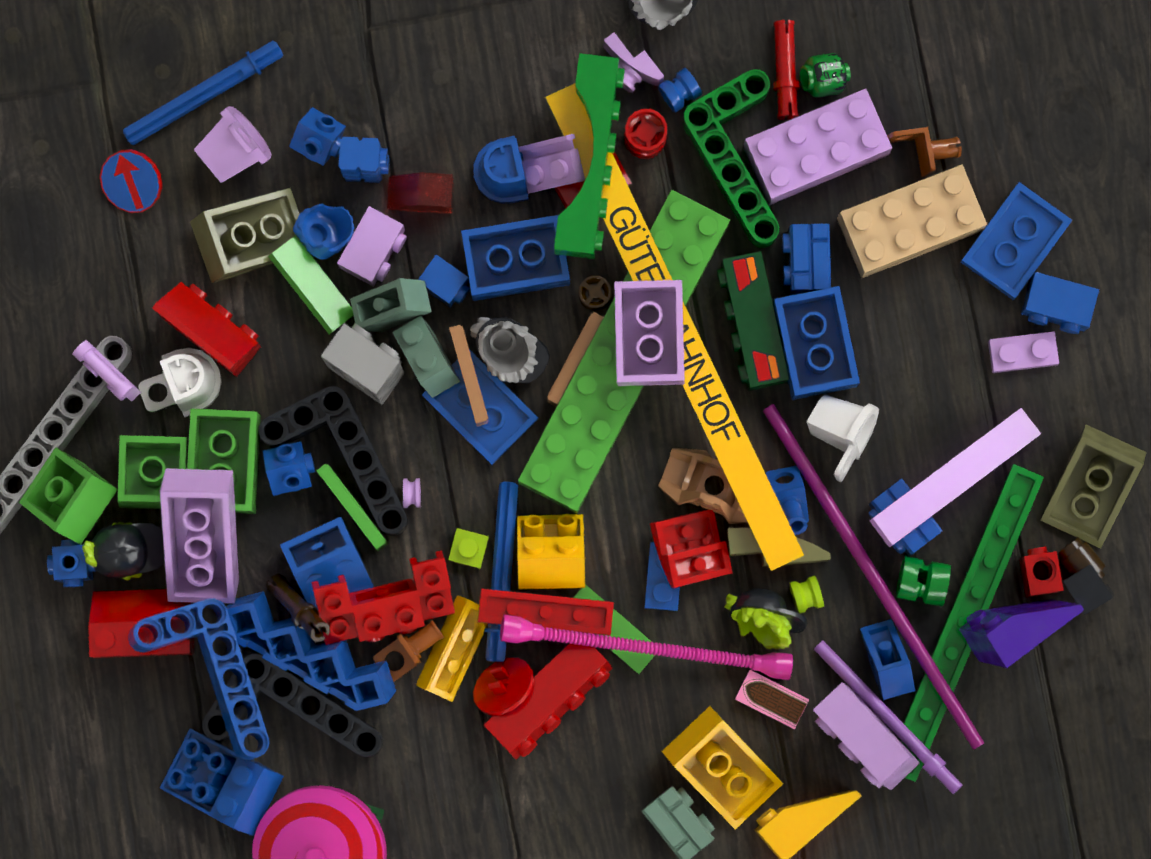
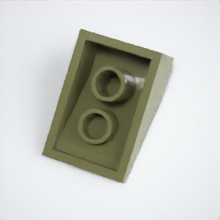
(244, 233)
(1093, 486)

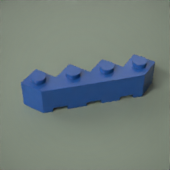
(321, 665)

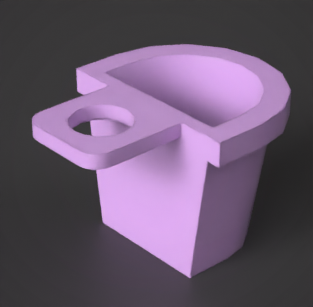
(232, 145)

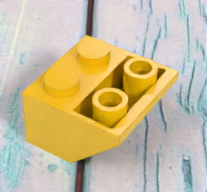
(550, 551)

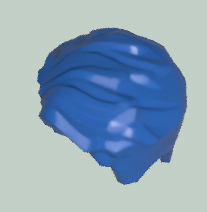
(324, 230)

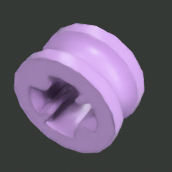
(630, 77)
(411, 493)

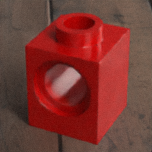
(1037, 587)

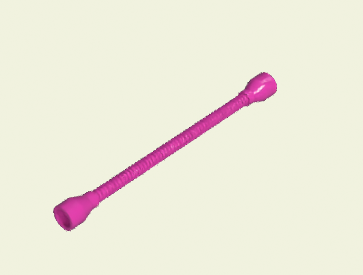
(518, 630)

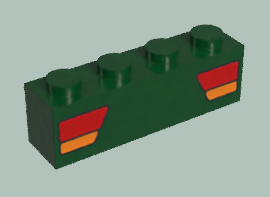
(753, 320)

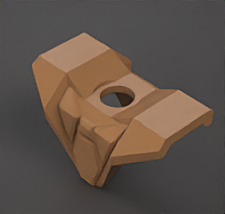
(685, 483)

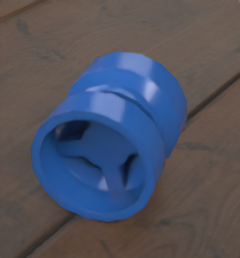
(683, 88)

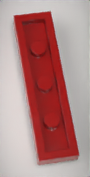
(547, 610)

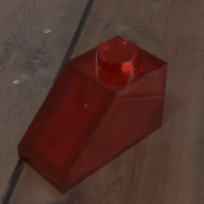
(421, 192)

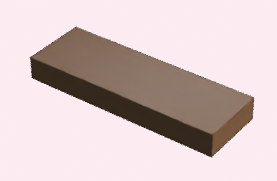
(574, 359)
(469, 375)

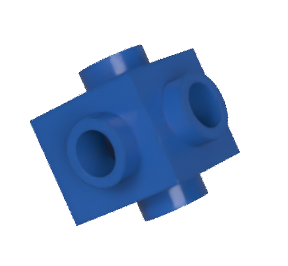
(318, 136)
(288, 468)
(57, 564)

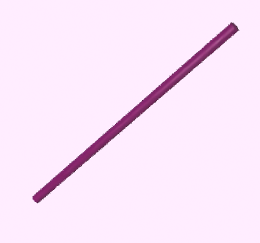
(873, 577)

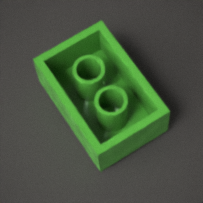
(228, 443)

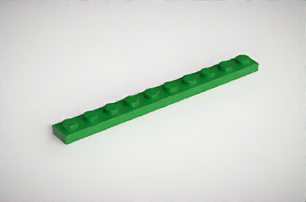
(974, 595)

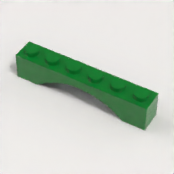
(578, 224)

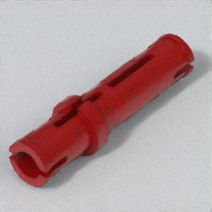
(785, 70)

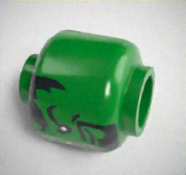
(824, 75)

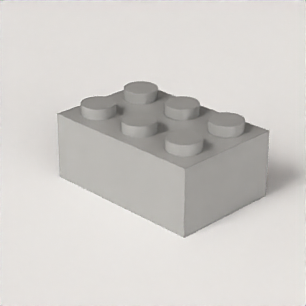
(363, 363)

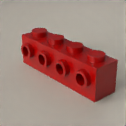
(554, 692)

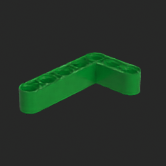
(729, 157)

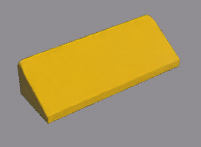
(454, 653)

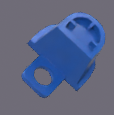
(501, 172)

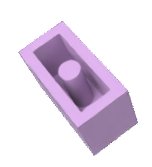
(372, 246)

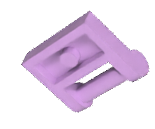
(99, 365)

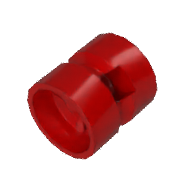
(645, 133)

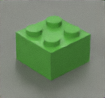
(143, 468)
(68, 496)

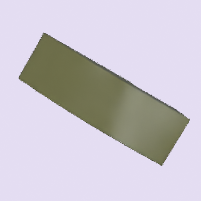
(743, 542)

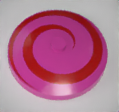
(319, 825)

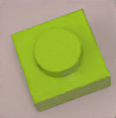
(468, 548)

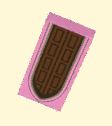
(771, 699)

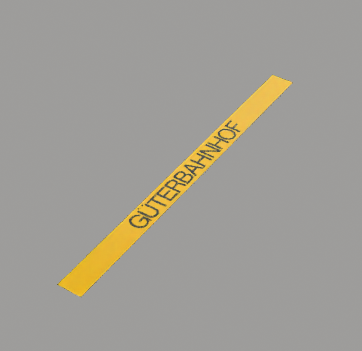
(700, 376)

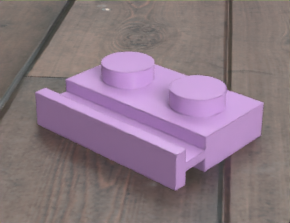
(551, 163)

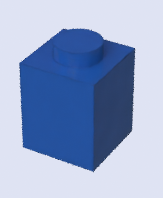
(445, 282)

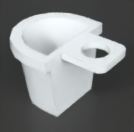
(190, 381)
(844, 427)

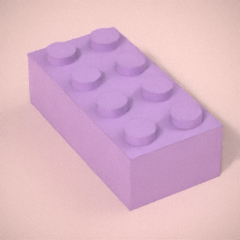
(817, 146)
(199, 535)

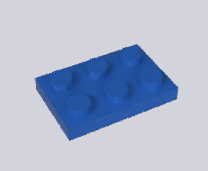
(1016, 241)
(506, 412)

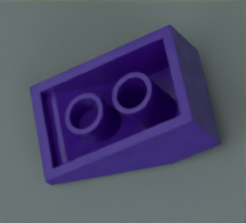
(1010, 632)

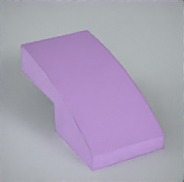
(641, 63)

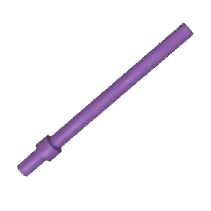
(932, 763)

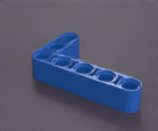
(216, 665)

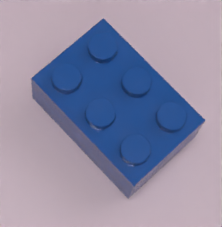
(514, 258)
(816, 343)

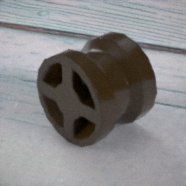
(598, 288)

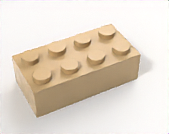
(911, 221)

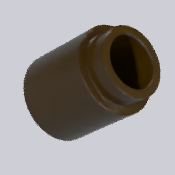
(1079, 555)

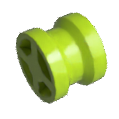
(806, 594)

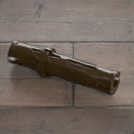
(303, 613)

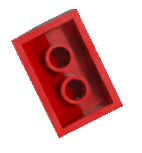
(208, 327)
(118, 611)

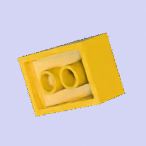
(722, 767)
(795, 825)

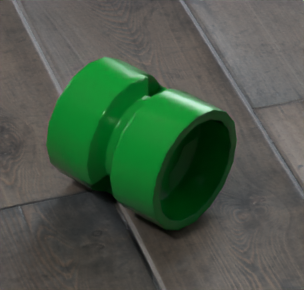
(935, 582)

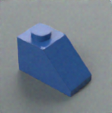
(888, 659)

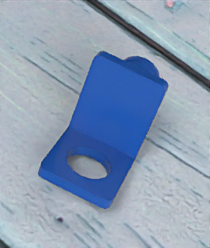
(791, 497)

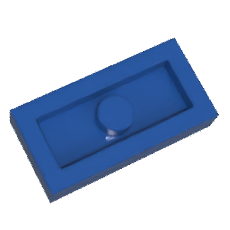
(658, 590)

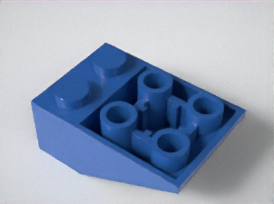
(325, 555)
(221, 782)

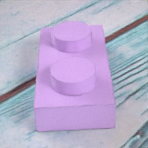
(1023, 352)

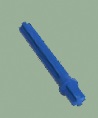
(203, 92)
(502, 561)

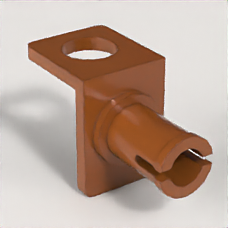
(928, 149)
(411, 648)

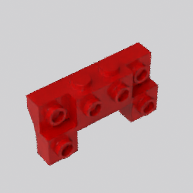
(386, 608)

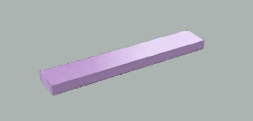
(955, 477)

